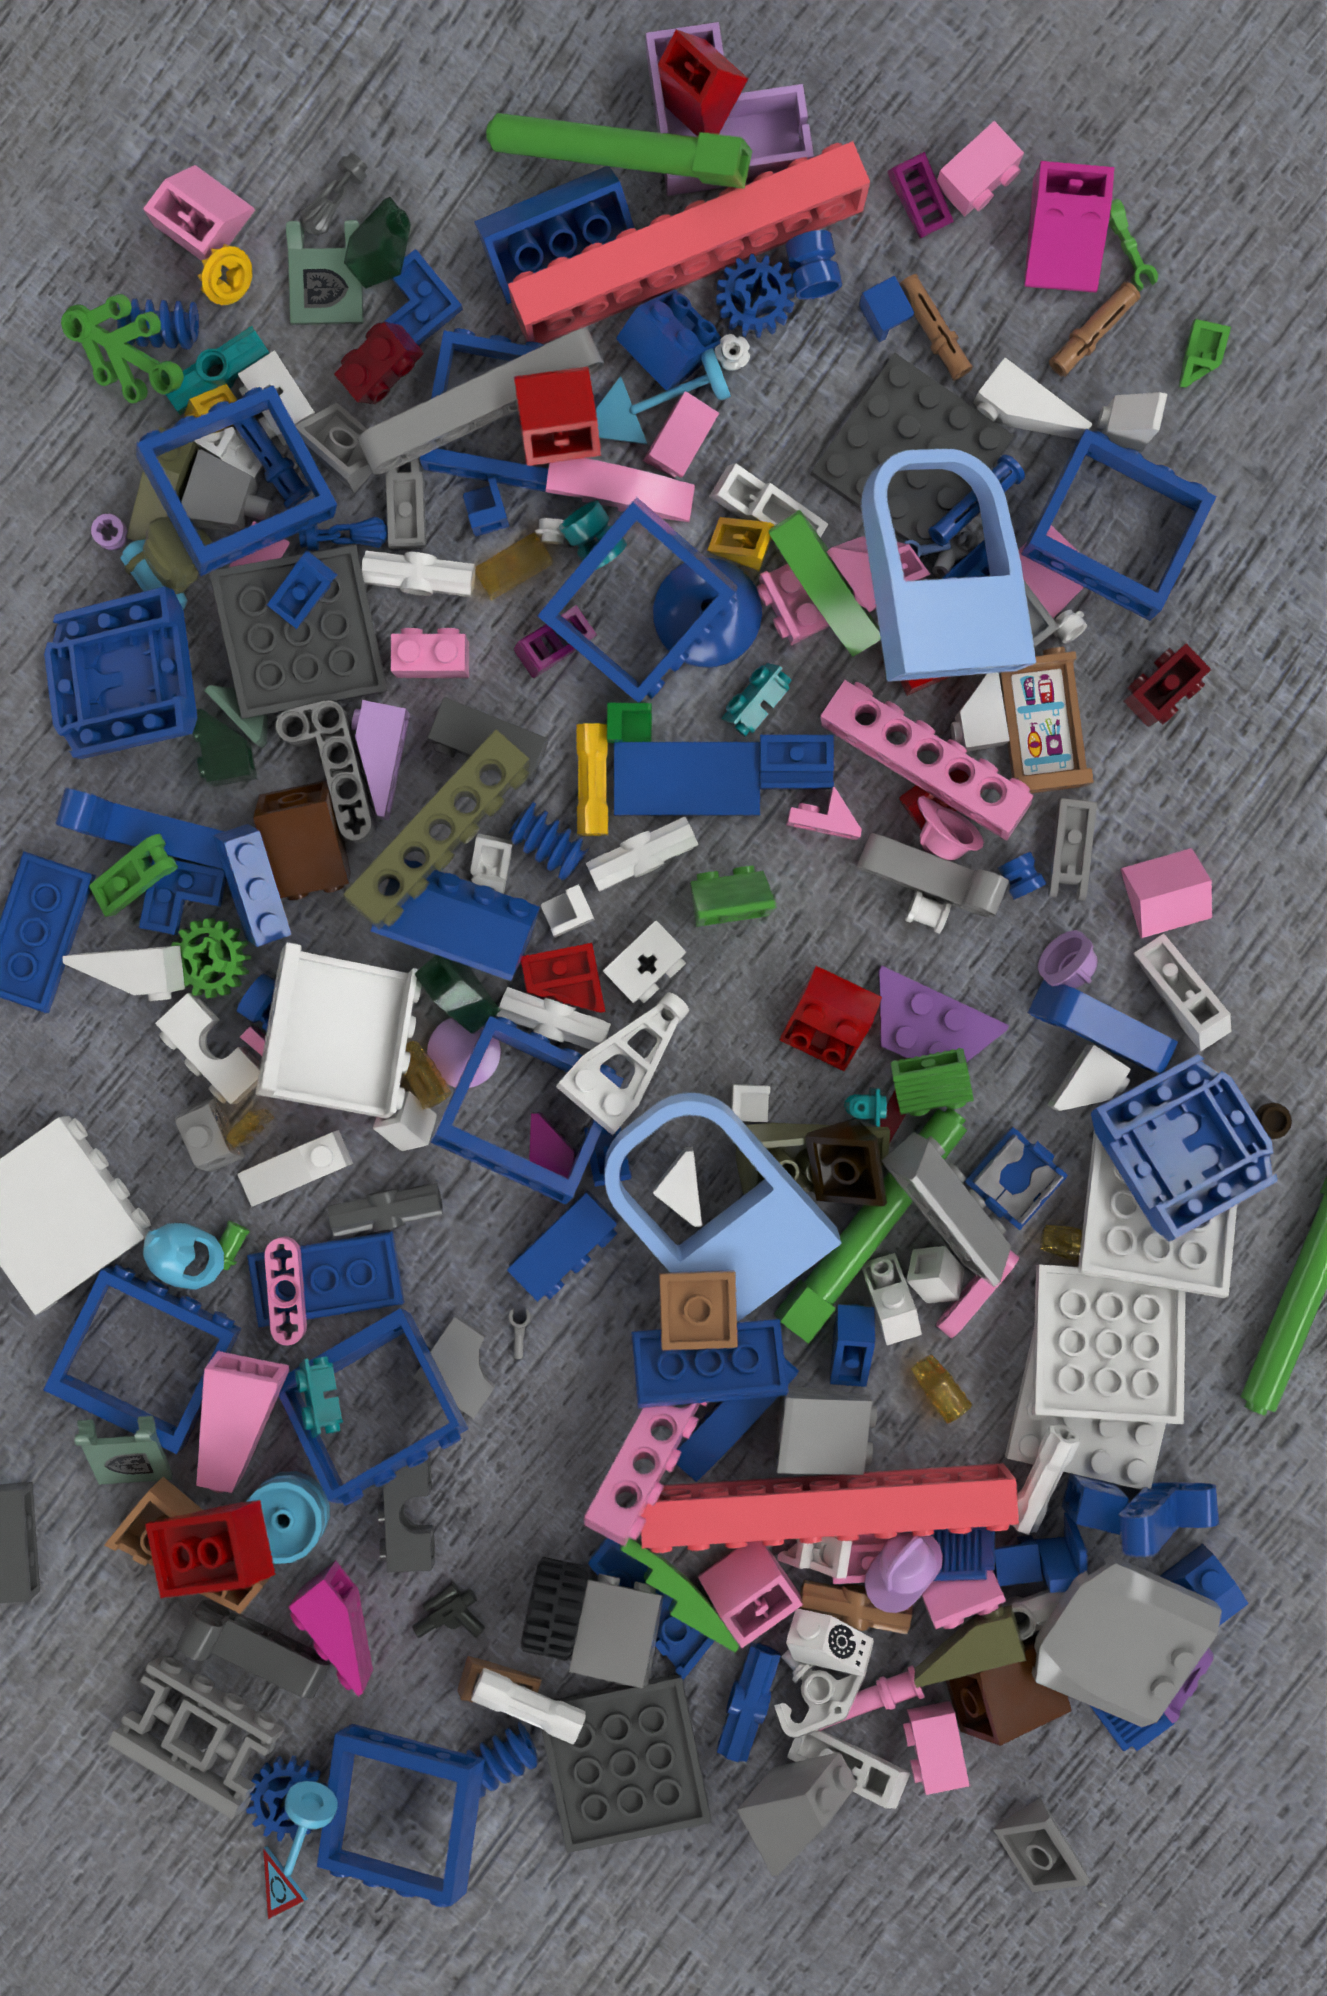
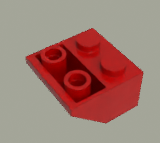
(698, 83)
(557, 416)
(830, 1018)

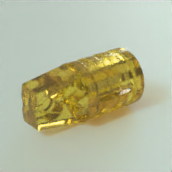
(425, 1077)
(1062, 1241)
(941, 1389)

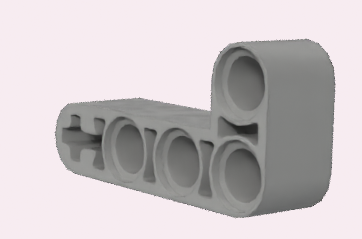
(335, 774)
(933, 876)

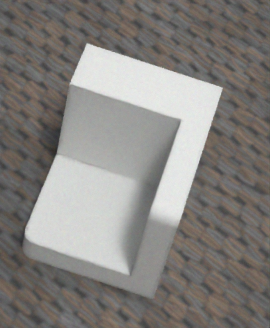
(567, 911)
(750, 1102)
(409, 1126)
(935, 1274)

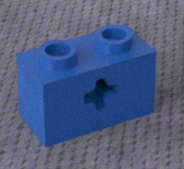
(1094, 1503)

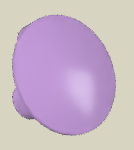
(451, 1048)

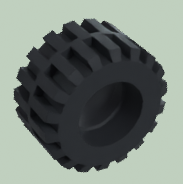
(554, 1608)

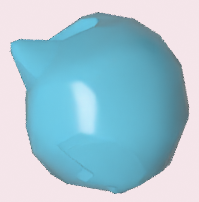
(172, 1250)

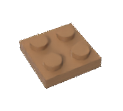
(698, 1310)

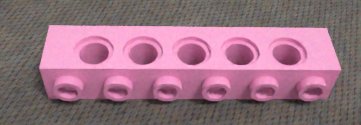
(934, 778)
(624, 1523)

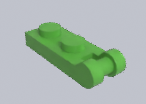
(132, 875)

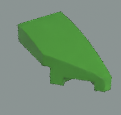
(1203, 350)

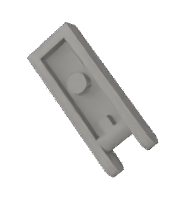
(1072, 845)

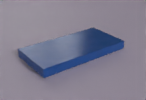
(686, 778)
(39, 929)
(337, 1277)
(713, 1374)

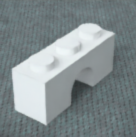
(187, 1029)

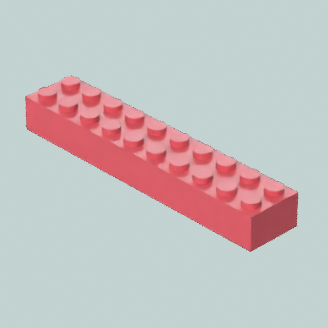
(689, 244)
(831, 1506)

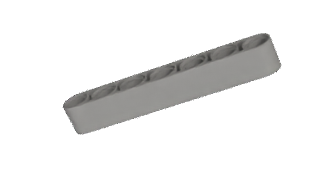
(470, 404)

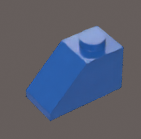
(852, 1345)

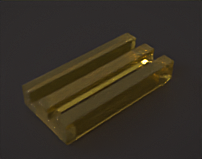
(249, 1125)

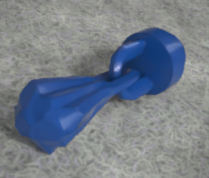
(369, 532)

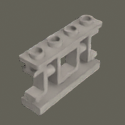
(180, 1761)

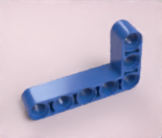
(131, 826)

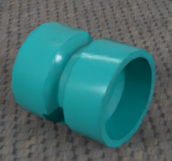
(586, 524)

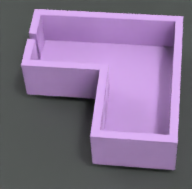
(764, 118)

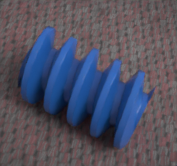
(175, 325)
(547, 841)
(506, 1758)

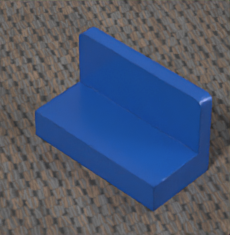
(1063, 1557)

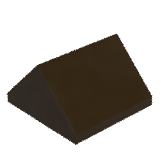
(846, 1164)

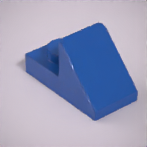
(302, 589)

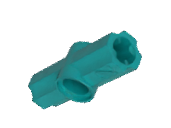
(233, 355)

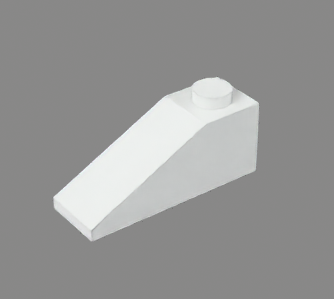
(1023, 403)
(136, 971)
(1184, 992)
(295, 1168)
(874, 1776)

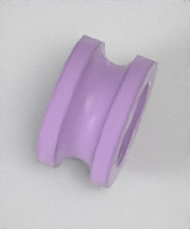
(101, 522)

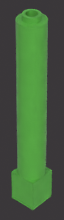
(709, 157)
(813, 1300)
(1291, 1319)

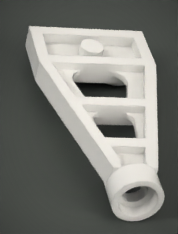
(598, 1094)

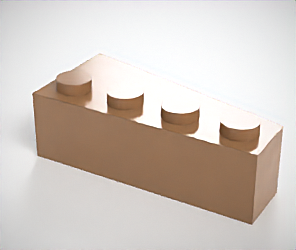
(160, 1503)

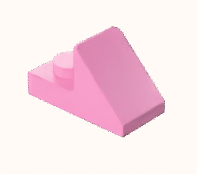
(836, 821)

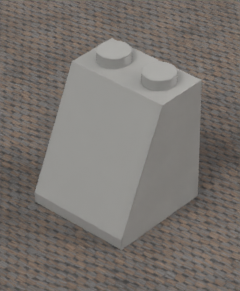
(823, 1432)
(617, 1632)
(795, 1806)

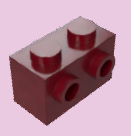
(378, 362)
(1176, 676)

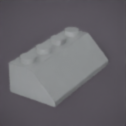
(950, 1206)

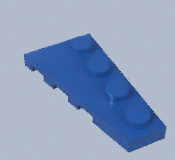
(674, 1638)

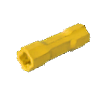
(592, 787)

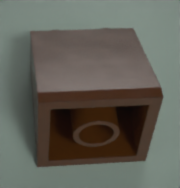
(302, 840)
(1005, 1700)

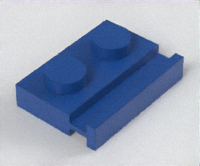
(796, 761)

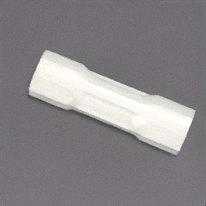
(1053, 1457)
(553, 1716)

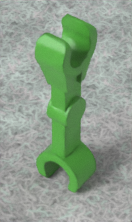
(1119, 225)

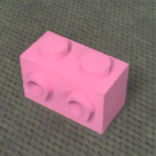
(980, 169)
(430, 654)
(937, 1748)

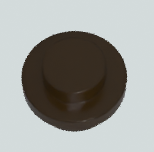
(1274, 1119)

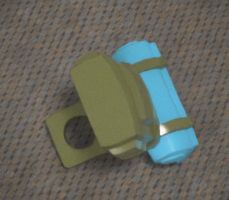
(162, 559)

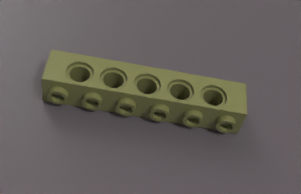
(494, 754)

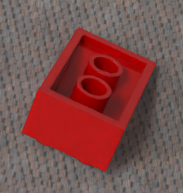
(211, 1550)

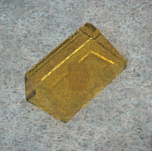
(513, 566)

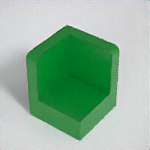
(629, 722)

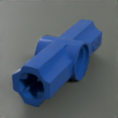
(748, 1702)

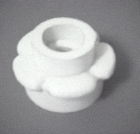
(729, 361)
(550, 531)
(1070, 625)

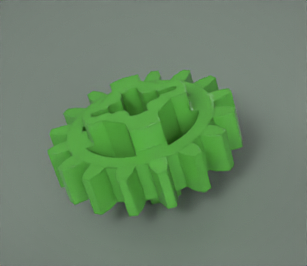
(222, 947)

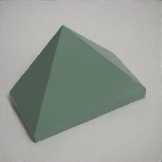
(253, 727)

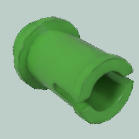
(231, 1242)

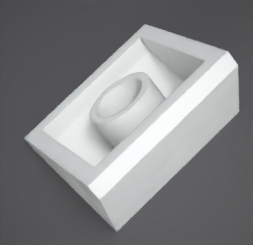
(679, 1187)

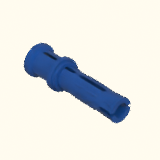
(278, 469)
(946, 527)

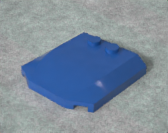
(121, 674)
(1186, 1146)

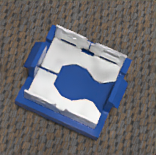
(1016, 1178)

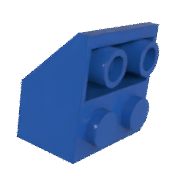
(668, 338)

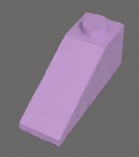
(381, 741)

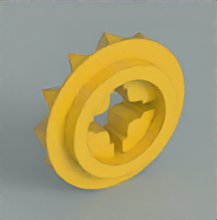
(238, 275)

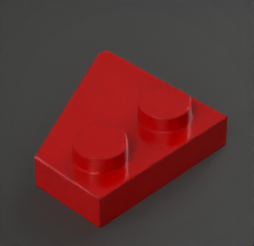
(565, 976)

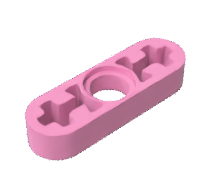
(970, 1301)
(296, 1317)

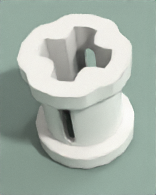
(928, 912)

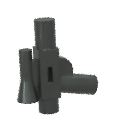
(450, 1609)

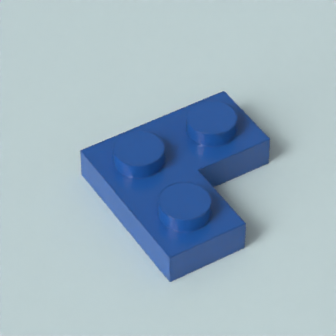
(429, 299)
(166, 898)

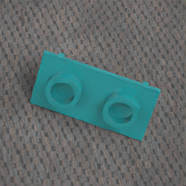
(746, 708)
(867, 1106)
(319, 1411)

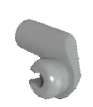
(960, 548)

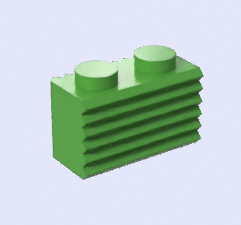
(932, 1082)

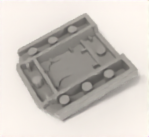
(1124, 1641)

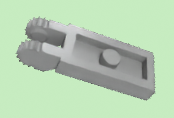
(406, 507)

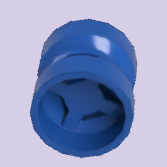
(1022, 875)

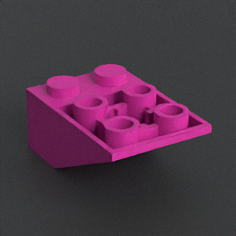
(1068, 226)
(334, 1618)

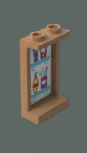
(1045, 724)

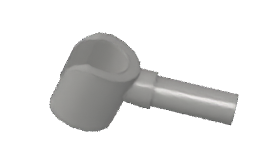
(519, 1332)

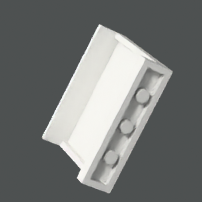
(338, 1034)
(61, 1214)

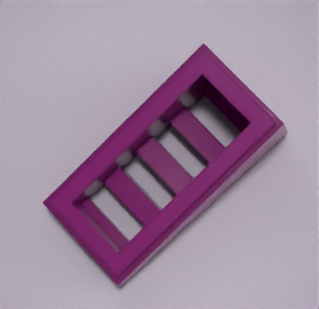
(909, 202)
(530, 659)

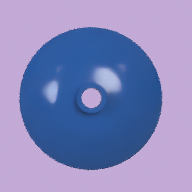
(680, 603)

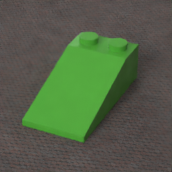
(731, 897)

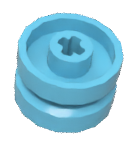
(307, 1513)

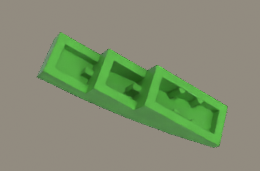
(824, 583)
(687, 1602)

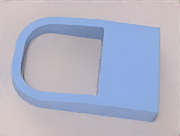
(955, 622)
(762, 1236)

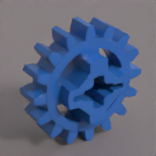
(768, 302)
(272, 1790)

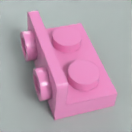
(794, 609)

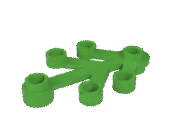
(82, 326)

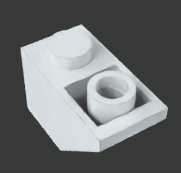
(891, 1299)

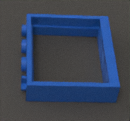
(472, 465)
(261, 534)
(1094, 574)
(696, 632)
(496, 1158)
(346, 1354)
(110, 1407)
(416, 1756)

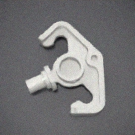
(827, 1698)

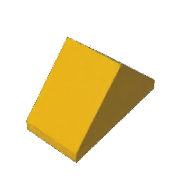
(741, 541)

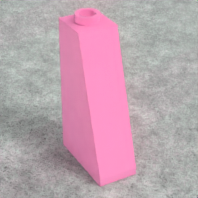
(233, 1415)

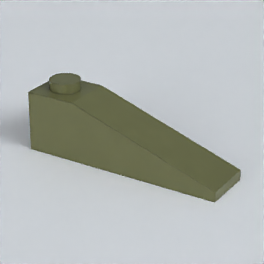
(789, 1148)

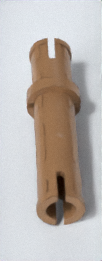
(943, 340)
(1084, 340)

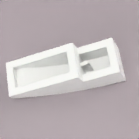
(757, 501)

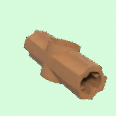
(852, 1607)

